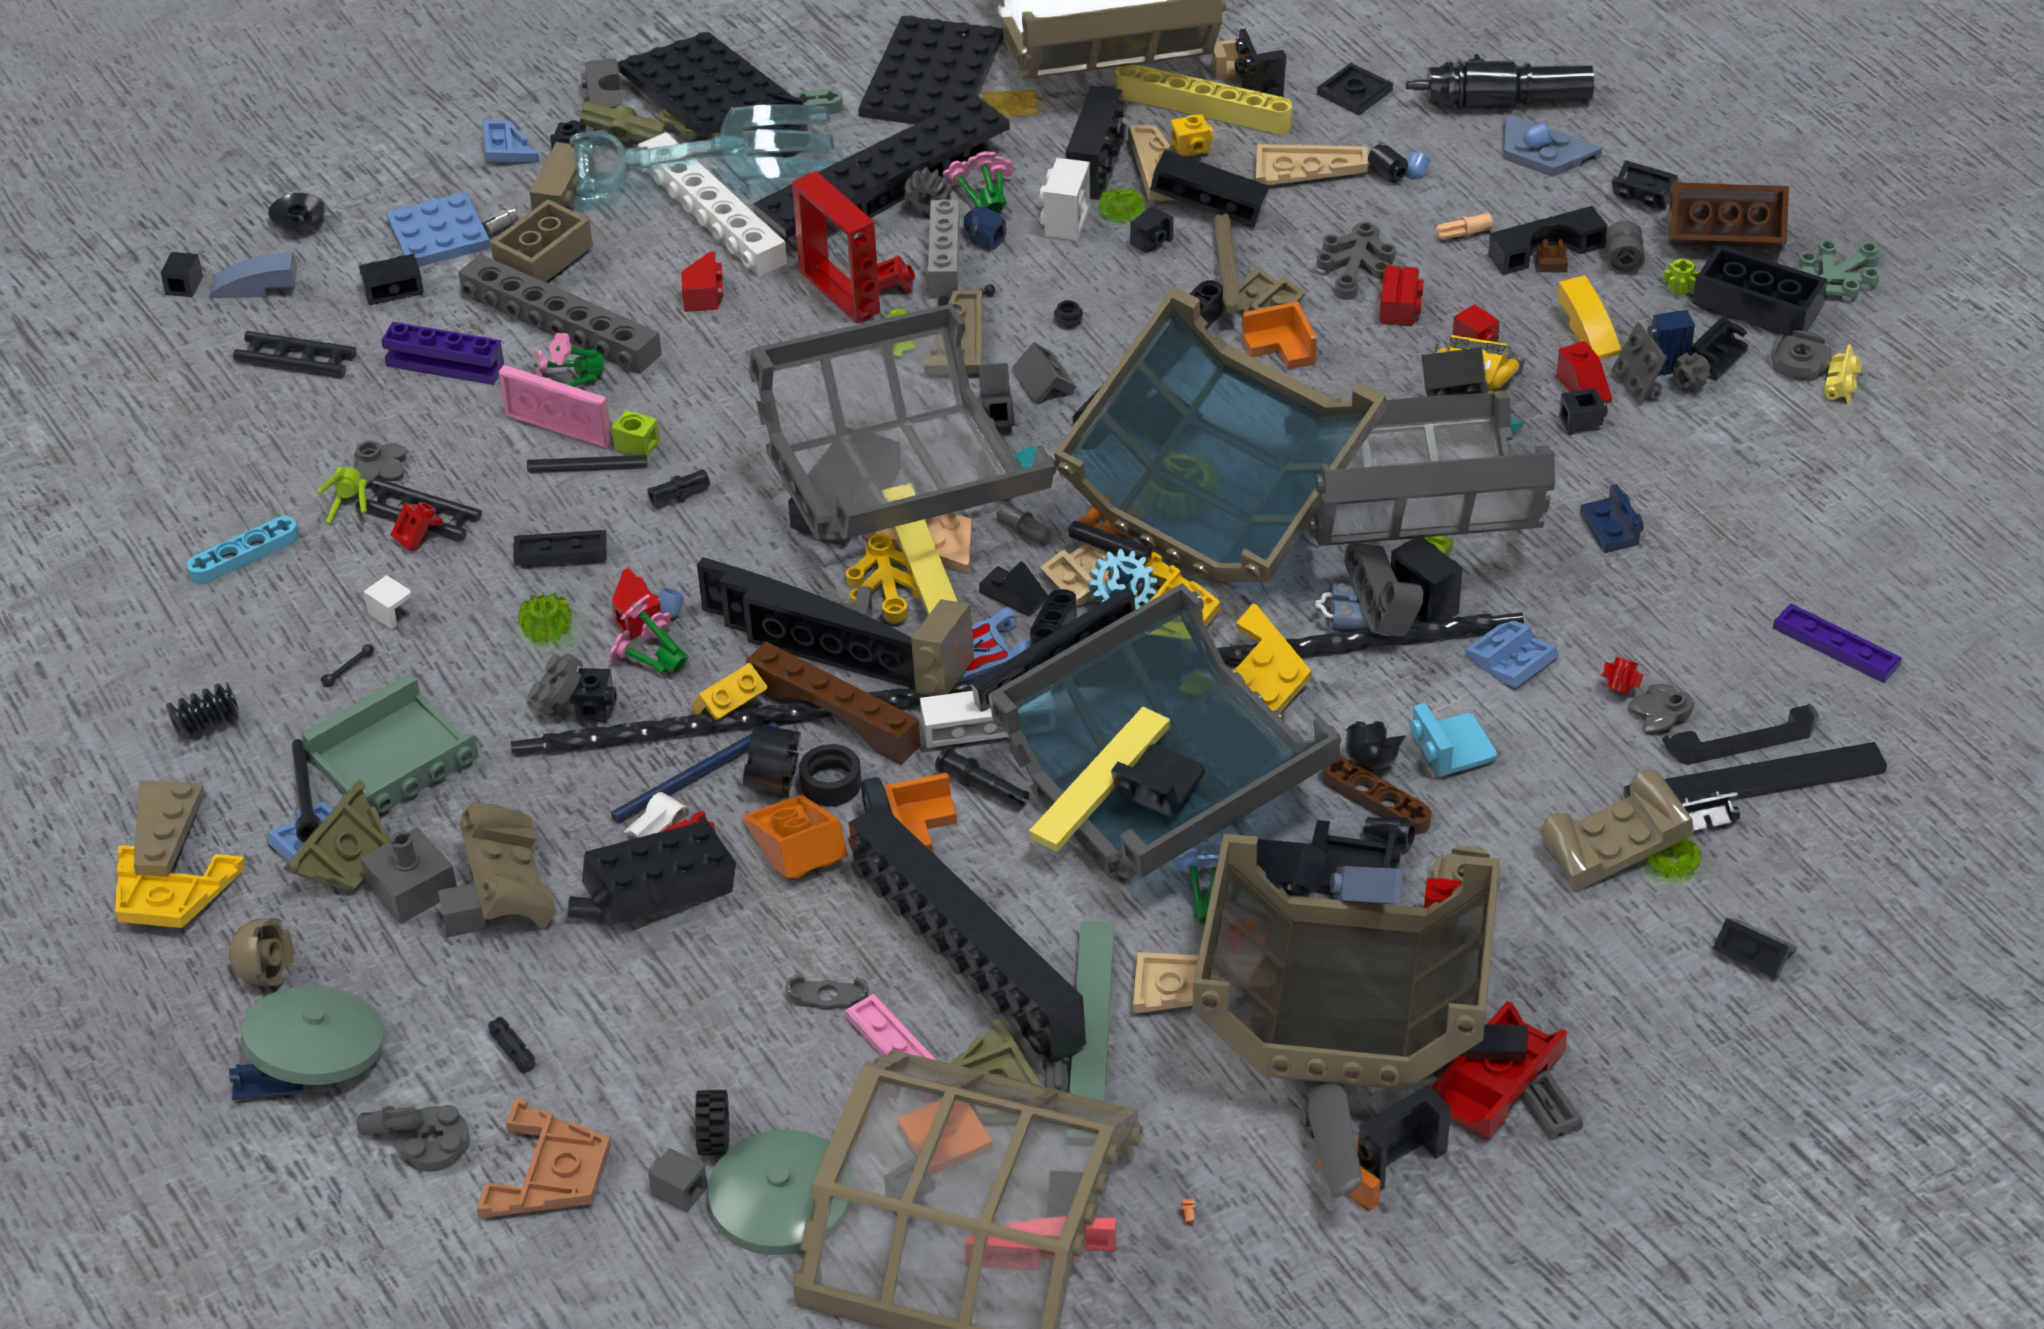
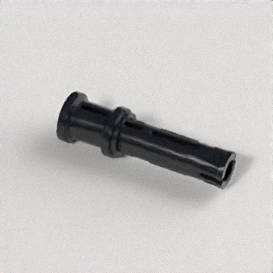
(969, 772)

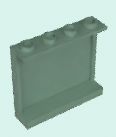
(390, 744)

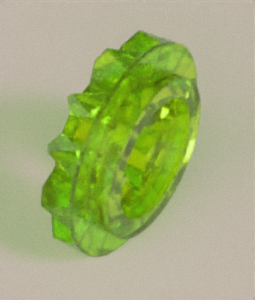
(1113, 204)
(1687, 853)

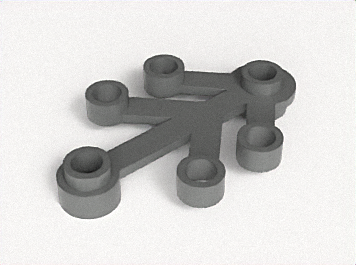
(1363, 235)

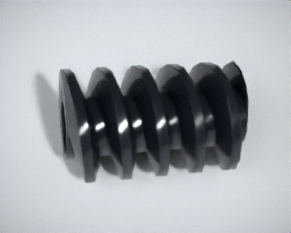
(203, 710)

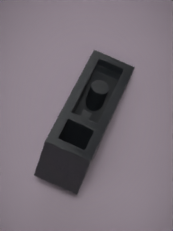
(1291, 865)

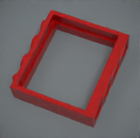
(812, 202)

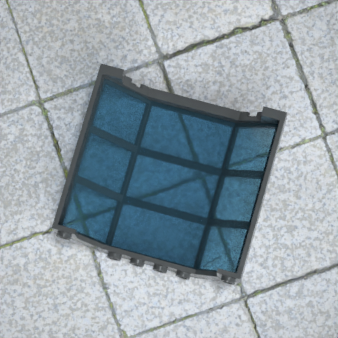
(1169, 664)

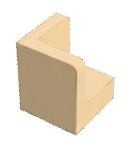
(1223, 60)

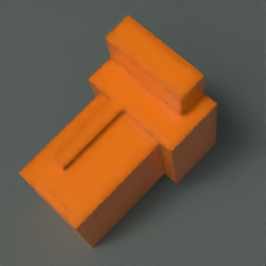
(1188, 1209)

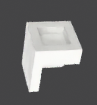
(384, 598)

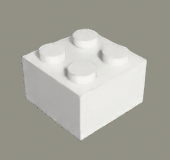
(1065, 199)

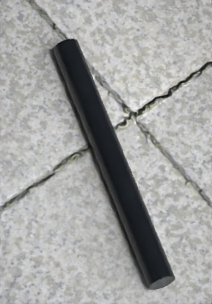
(587, 463)

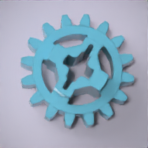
(1117, 571)

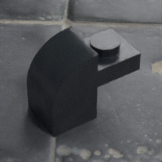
(996, 393)

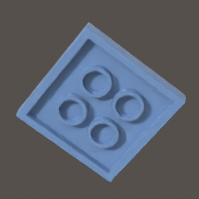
(438, 229)

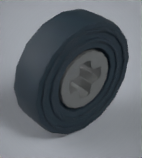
(873, 794)

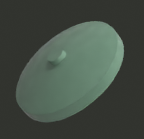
(312, 1035)
(765, 1188)

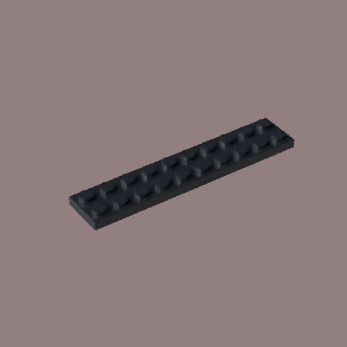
(895, 158)

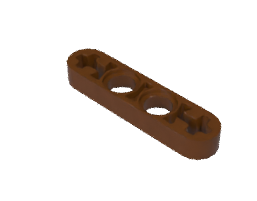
(1344, 769)

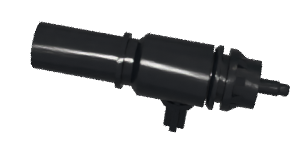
(1503, 83)

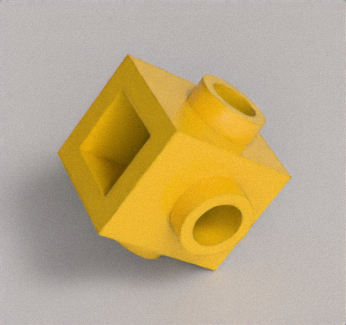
(1191, 135)

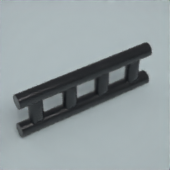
(303, 363)
(411, 496)

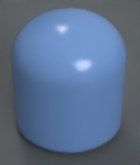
(1538, 136)
(1417, 165)
(670, 601)

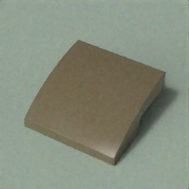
(1263, 291)

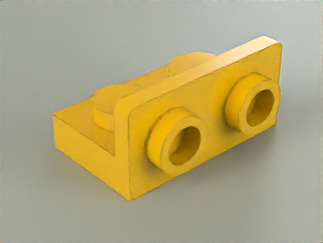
(730, 693)

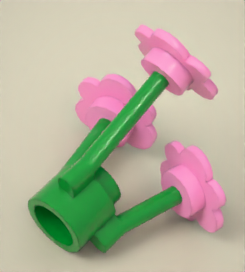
(992, 167)
(588, 364)
(669, 654)

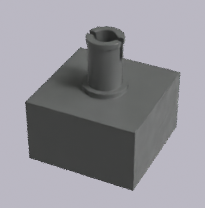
(407, 874)

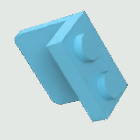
(1451, 742)

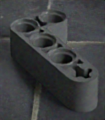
(1384, 601)

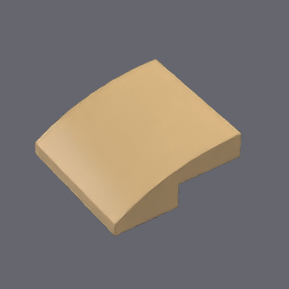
(1073, 571)

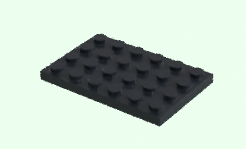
(929, 69)
(699, 81)

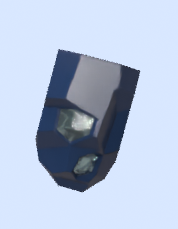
(985, 226)

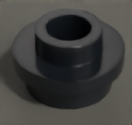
(1068, 313)

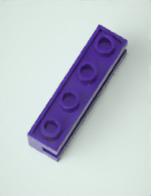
(443, 353)

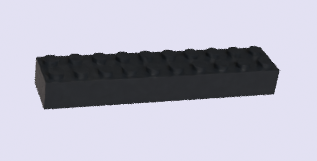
(968, 934)

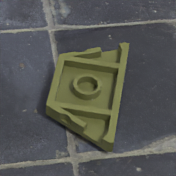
(340, 841)
(997, 1055)

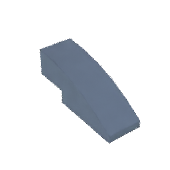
(255, 276)

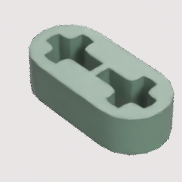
(826, 97)

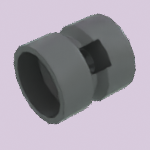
(1625, 247)

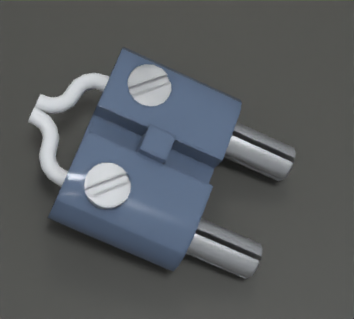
(1343, 607)

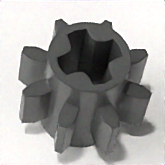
(1691, 371)

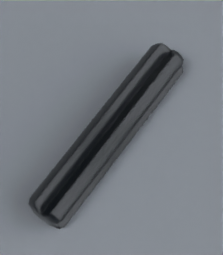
(1107, 541)

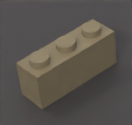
(557, 178)

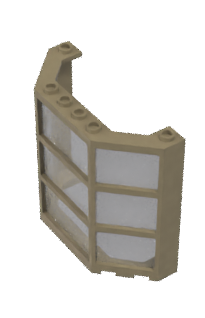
(956, 1198)

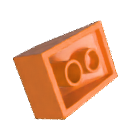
(797, 836)

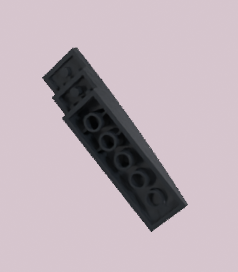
(805, 623)

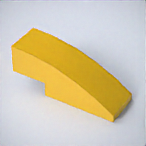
(1588, 316)

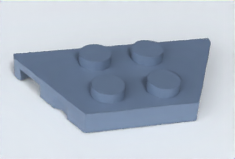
(1552, 159)

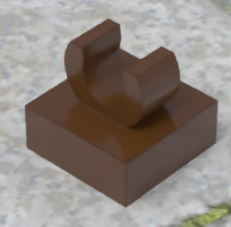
(1552, 257)

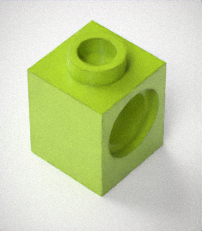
(635, 433)

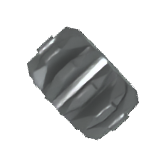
(924, 187)

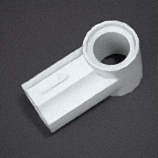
(660, 814)

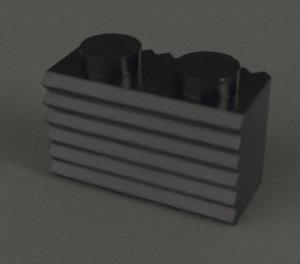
(391, 279)

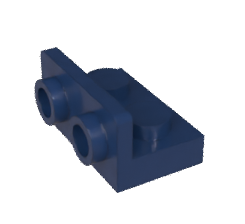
(1613, 521)

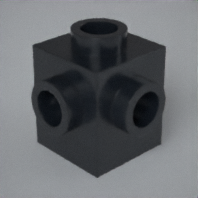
(594, 694)

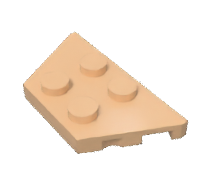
(951, 537)

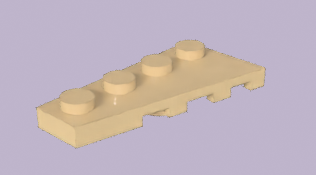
(1148, 148)
(1307, 162)
(1163, 981)

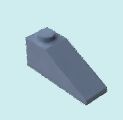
(1367, 884)

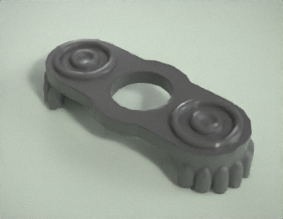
(806, 992)

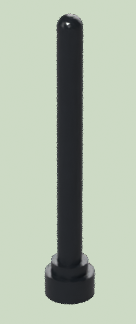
(308, 820)

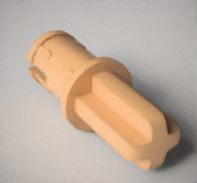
(1465, 226)

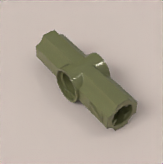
(620, 122)

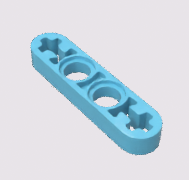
(281, 529)

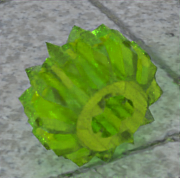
(544, 617)

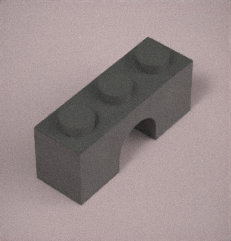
(602, 83)

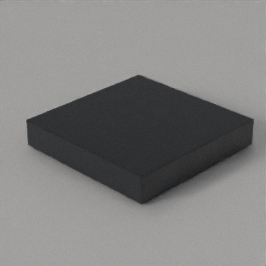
(1355, 89)

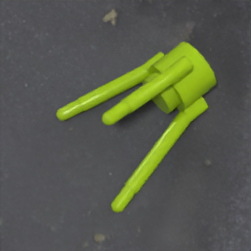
(347, 484)

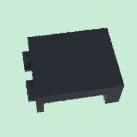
(1352, 853)
(1403, 1127)

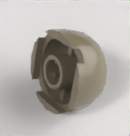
(261, 952)

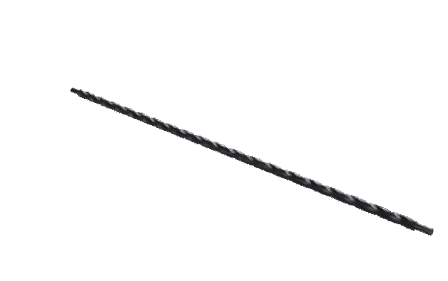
(908, 697)

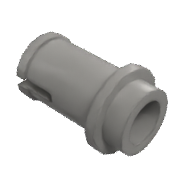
(501, 219)

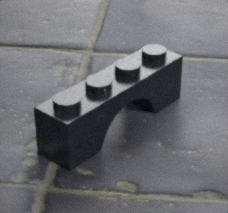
(1579, 229)

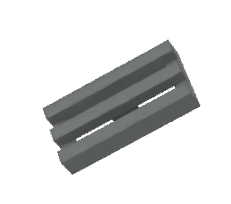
(1560, 1126)

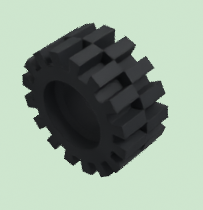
(712, 1122)

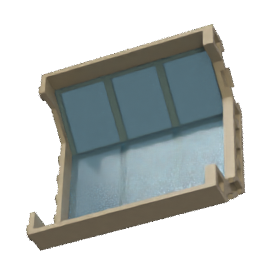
(1209, 448)

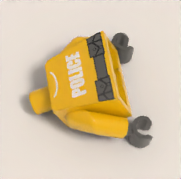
(1495, 357)

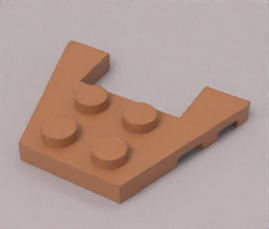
(562, 1169)

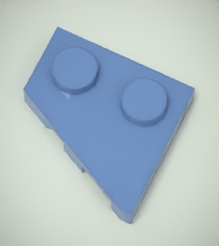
(505, 143)

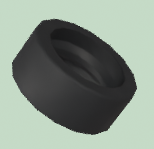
(830, 792)

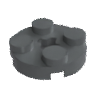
(1808, 366)
(556, 683)
(439, 1155)

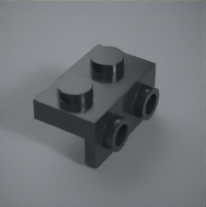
(1644, 184)

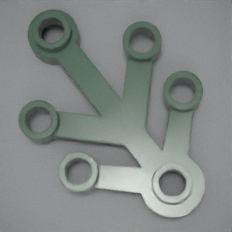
(1866, 256)

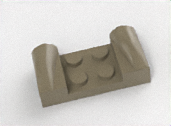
(1619, 833)
(503, 863)

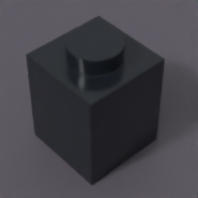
(181, 274)

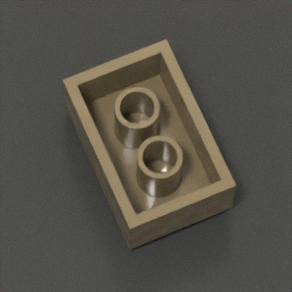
(543, 241)

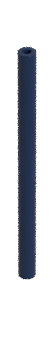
(684, 777)

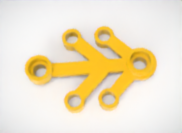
(883, 550)

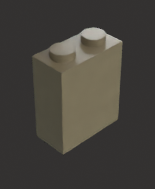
(942, 648)

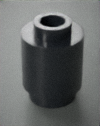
(1388, 162)

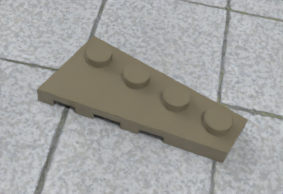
(969, 305)
(163, 823)

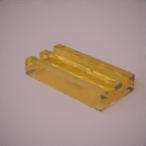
(1012, 102)

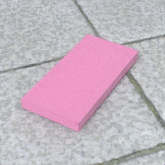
(555, 406)

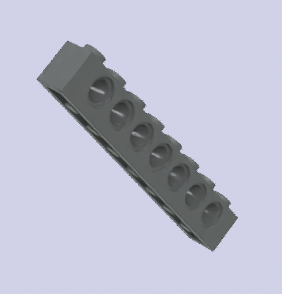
(560, 312)

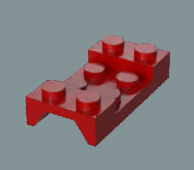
(1486, 1088)

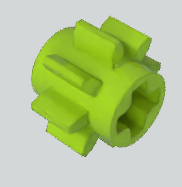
(1681, 277)

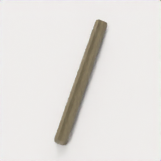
(1227, 264)

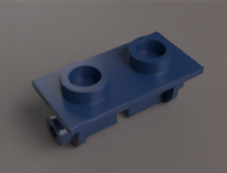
(253, 1083)

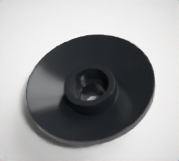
(296, 211)

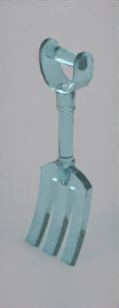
(732, 145)

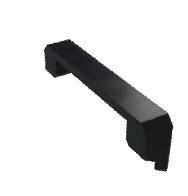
(1691, 750)

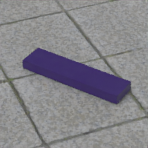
(1837, 643)

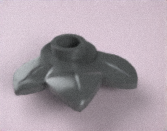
(379, 461)
(1662, 707)

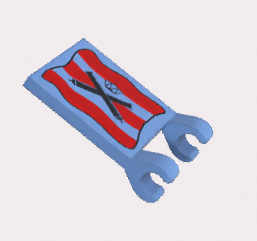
(989, 646)

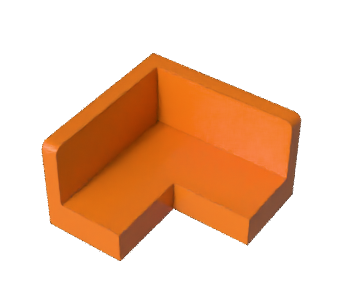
(1280, 330)
(922, 804)

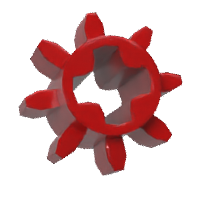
(1622, 675)

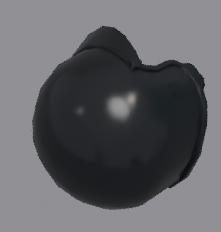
(1370, 747)

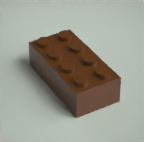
(1728, 215)

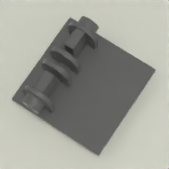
(1639, 365)

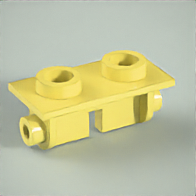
(1843, 375)

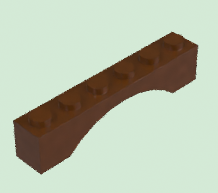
(876, 721)

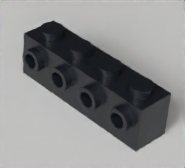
(1209, 188)

